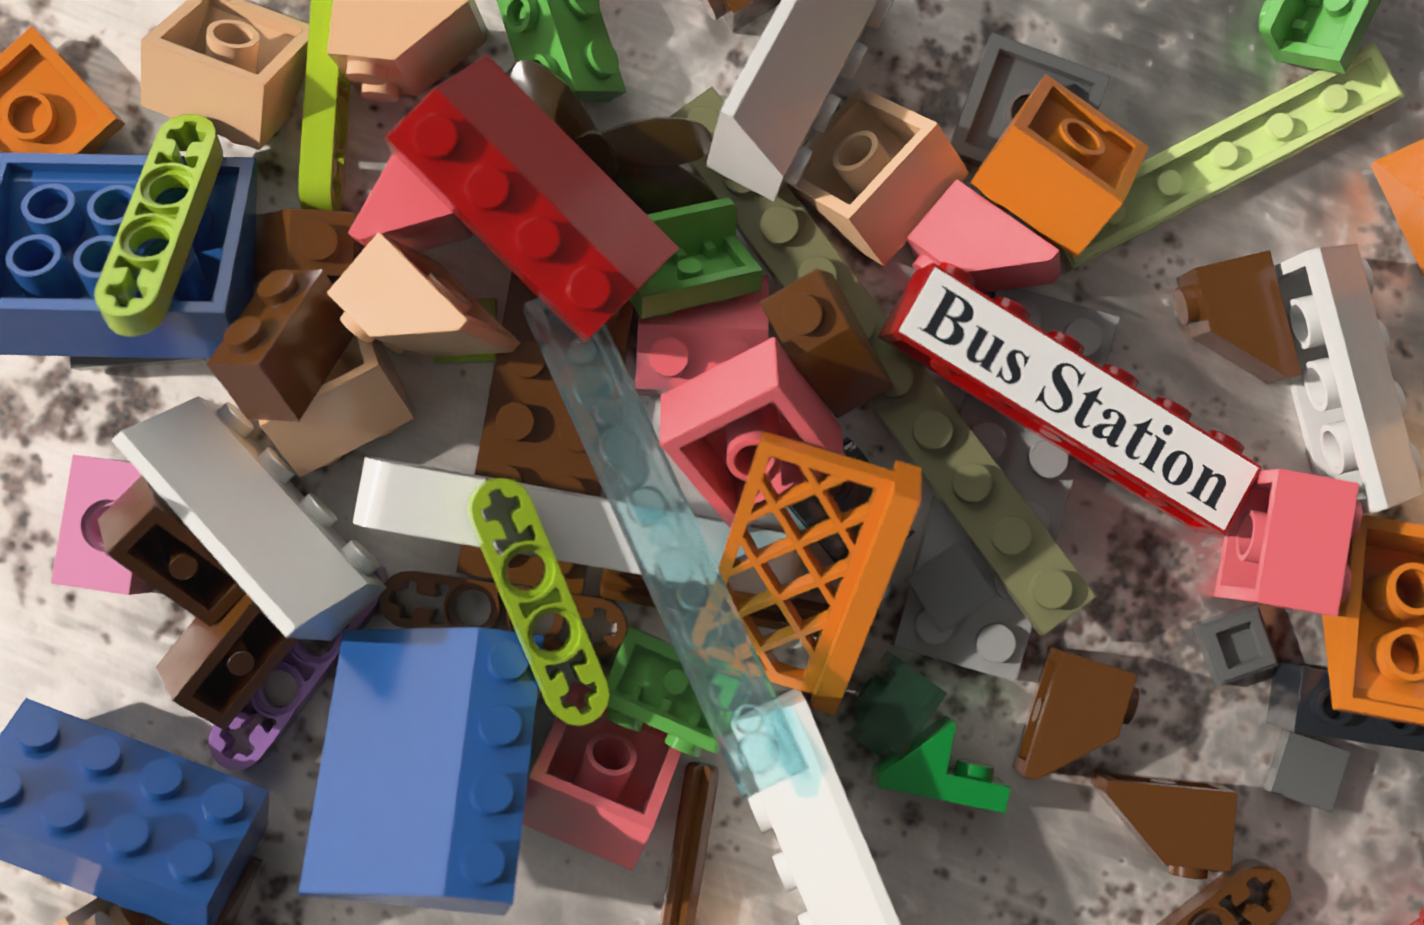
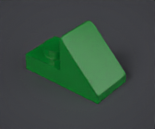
(926, 772)

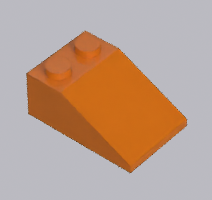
(1379, 628)

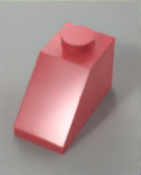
(983, 242)

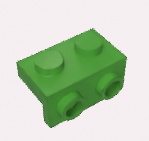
(1316, 31)
(567, 40)
(707, 265)
(653, 689)

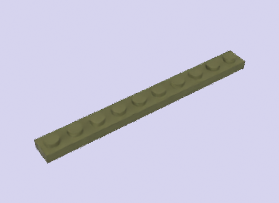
(914, 410)

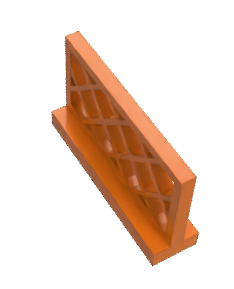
(861, 575)

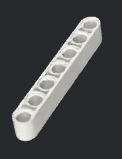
(578, 525)

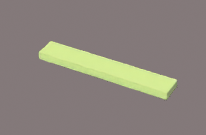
(1245, 147)

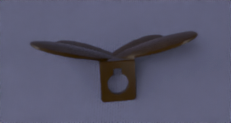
(637, 155)

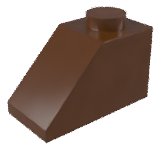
(305, 242)
(1240, 315)
(827, 342)
(1073, 712)
(1175, 820)

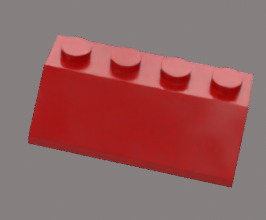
(531, 195)

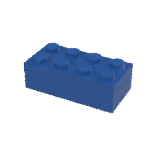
(124, 817)

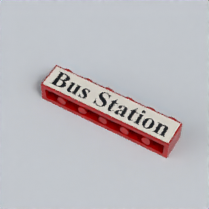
(1069, 398)

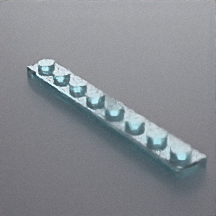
(670, 553)

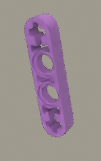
(309, 674)

